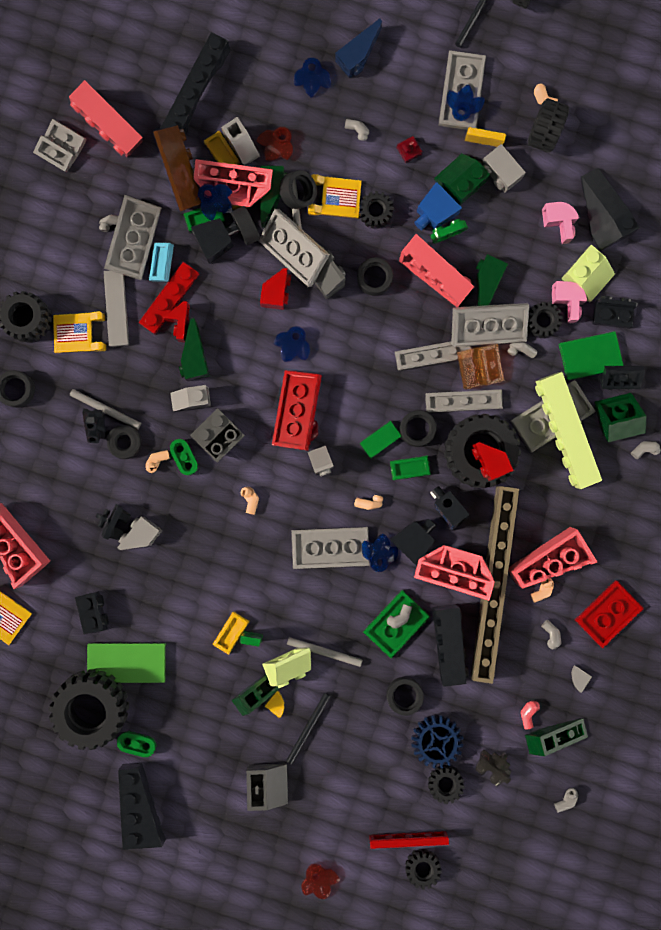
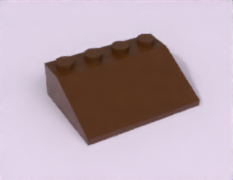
(178, 166)

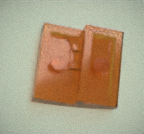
(480, 366)

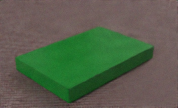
(590, 355)
(391, 639)

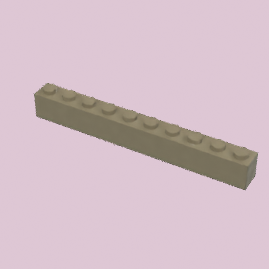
(498, 564)

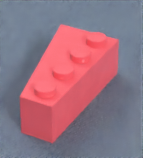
(105, 119)
(435, 271)
(18, 551)
(555, 557)

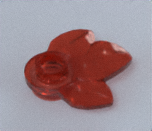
(276, 146)
(319, 883)

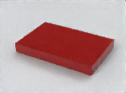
(609, 614)

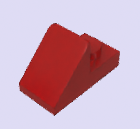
(180, 316)

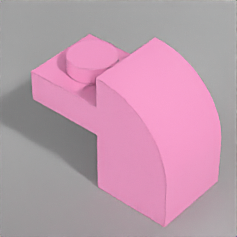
(561, 215)
(571, 295)

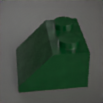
(462, 178)
(620, 417)

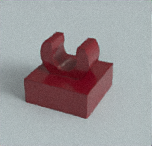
(409, 149)

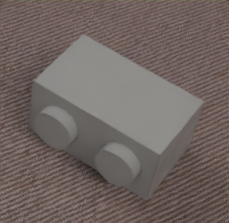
(503, 168)

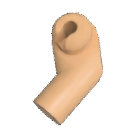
(541, 94)
(155, 459)
(252, 499)
(367, 504)
(544, 591)

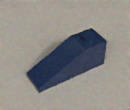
(356, 52)

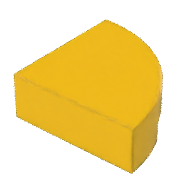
(276, 704)

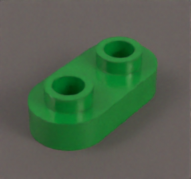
(455, 228)
(183, 457)
(136, 746)

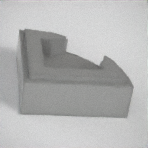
(580, 678)

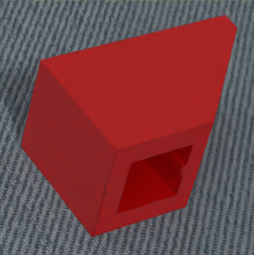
(274, 290)
(493, 461)

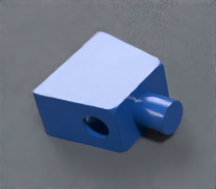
(436, 208)

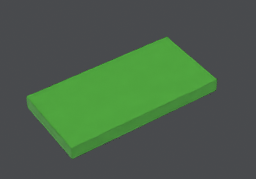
(129, 661)

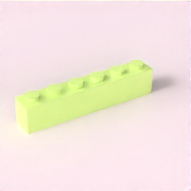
(568, 430)

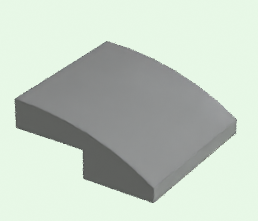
(60, 145)

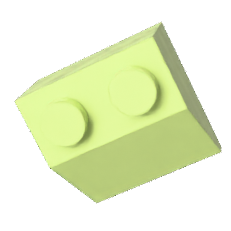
(590, 272)
(288, 666)

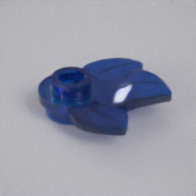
(312, 79)
(464, 101)
(217, 201)
(291, 347)
(379, 550)

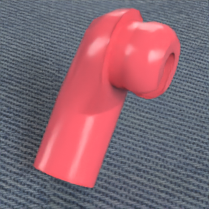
(527, 713)

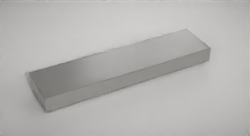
(116, 309)
(427, 355)
(464, 401)

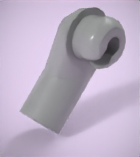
(359, 126)
(107, 221)
(522, 347)
(646, 446)
(400, 619)
(555, 637)
(568, 801)

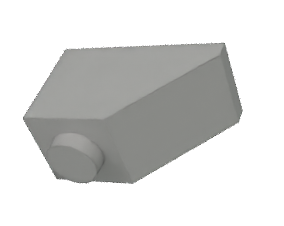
(190, 398)

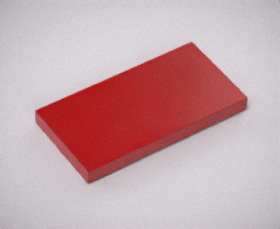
(296, 410)

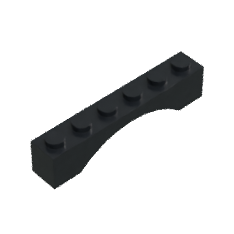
(207, 64)

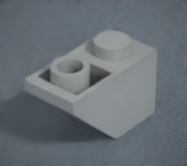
(240, 141)
(321, 461)
(141, 535)

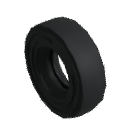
(135, 444)

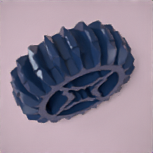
(443, 737)

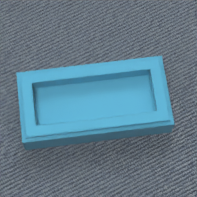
(161, 262)

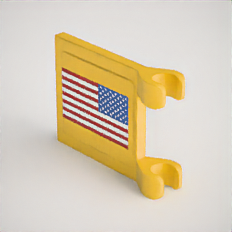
(339, 197)
(74, 332)
(12, 618)

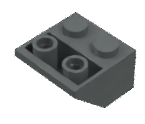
(330, 278)
(217, 435)
(266, 786)

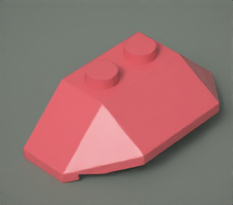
(246, 182)
(456, 571)

